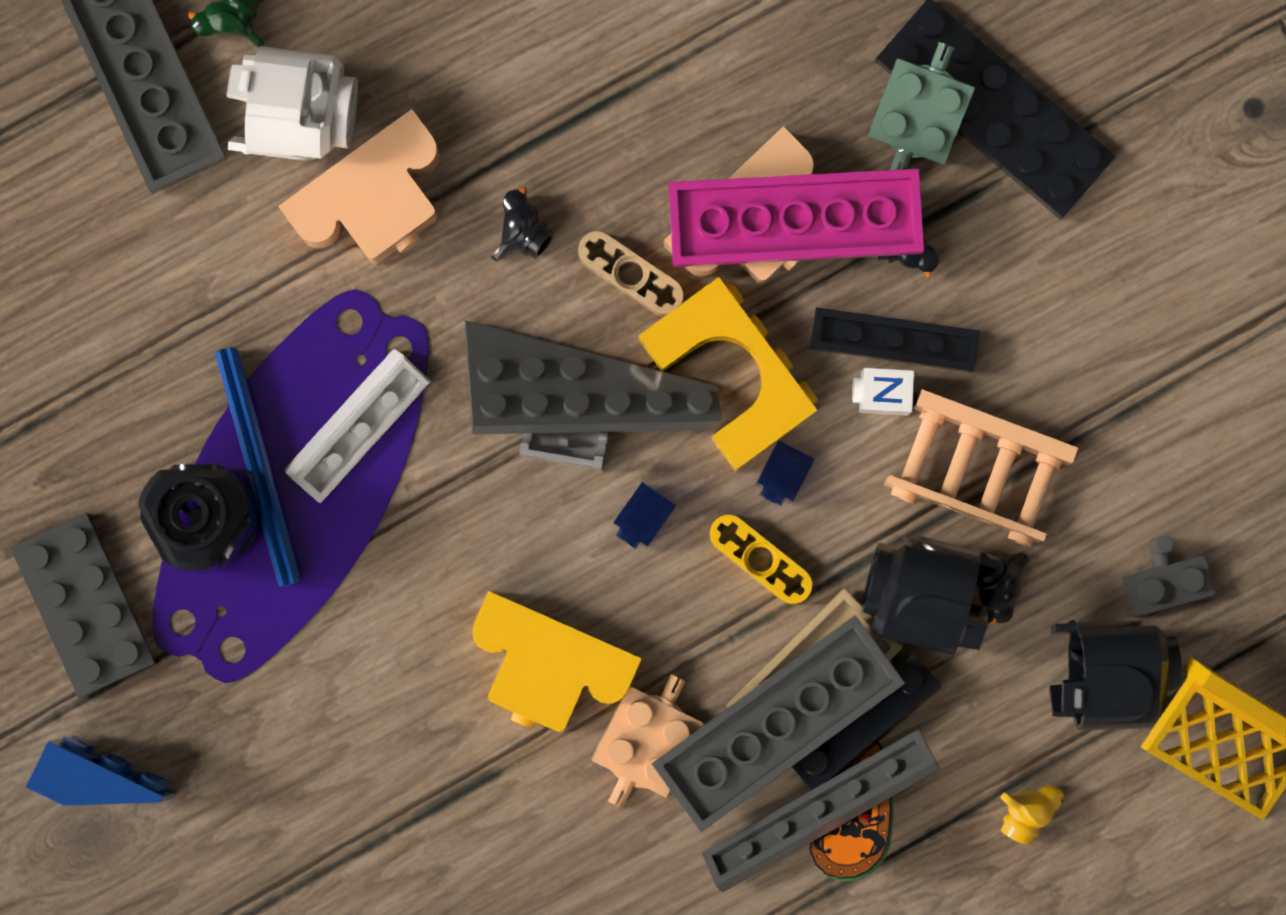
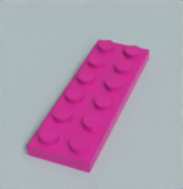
(795, 217)

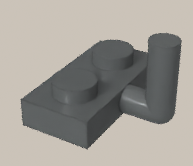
(1168, 583)

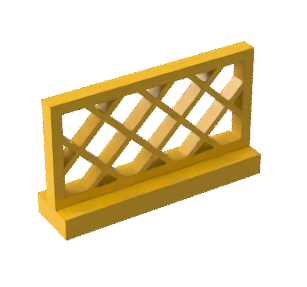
(1243, 707)

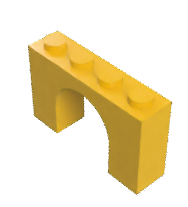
(717, 316)

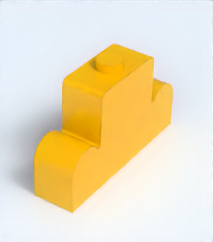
(547, 664)

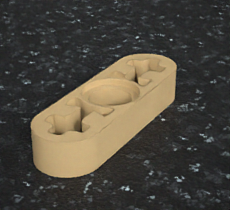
(610, 248)

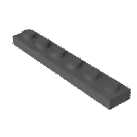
(820, 811)

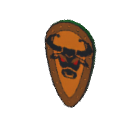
(858, 844)

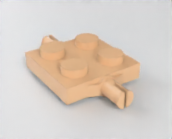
(640, 734)

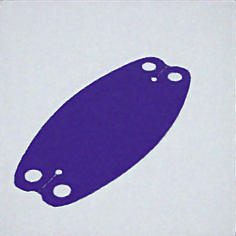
(293, 399)

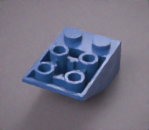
(77, 776)

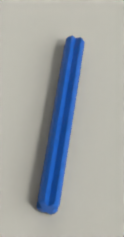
(257, 466)

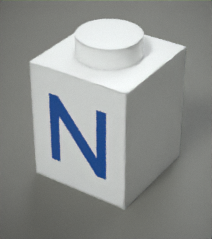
(884, 391)

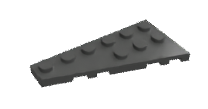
(551, 388)

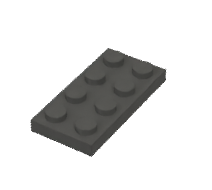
(83, 605)

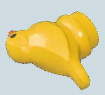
(1030, 812)

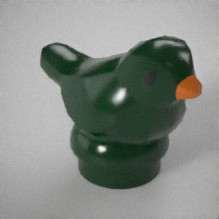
(227, 18)

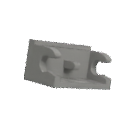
(570, 449)

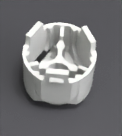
(294, 104)

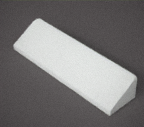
(357, 425)

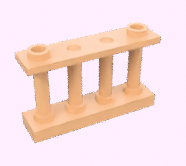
(1011, 442)

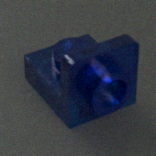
(783, 474)

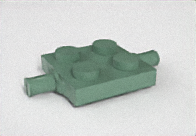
(921, 110)

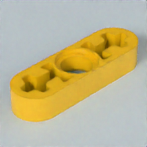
(791, 571)

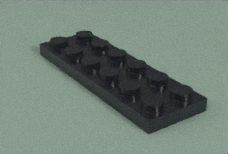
(1006, 113)

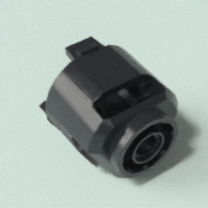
(219, 530)
(925, 593)
(1116, 675)

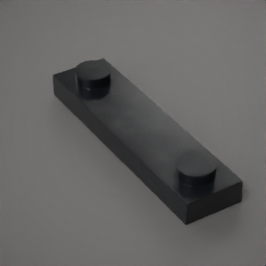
(894, 340)
(866, 731)

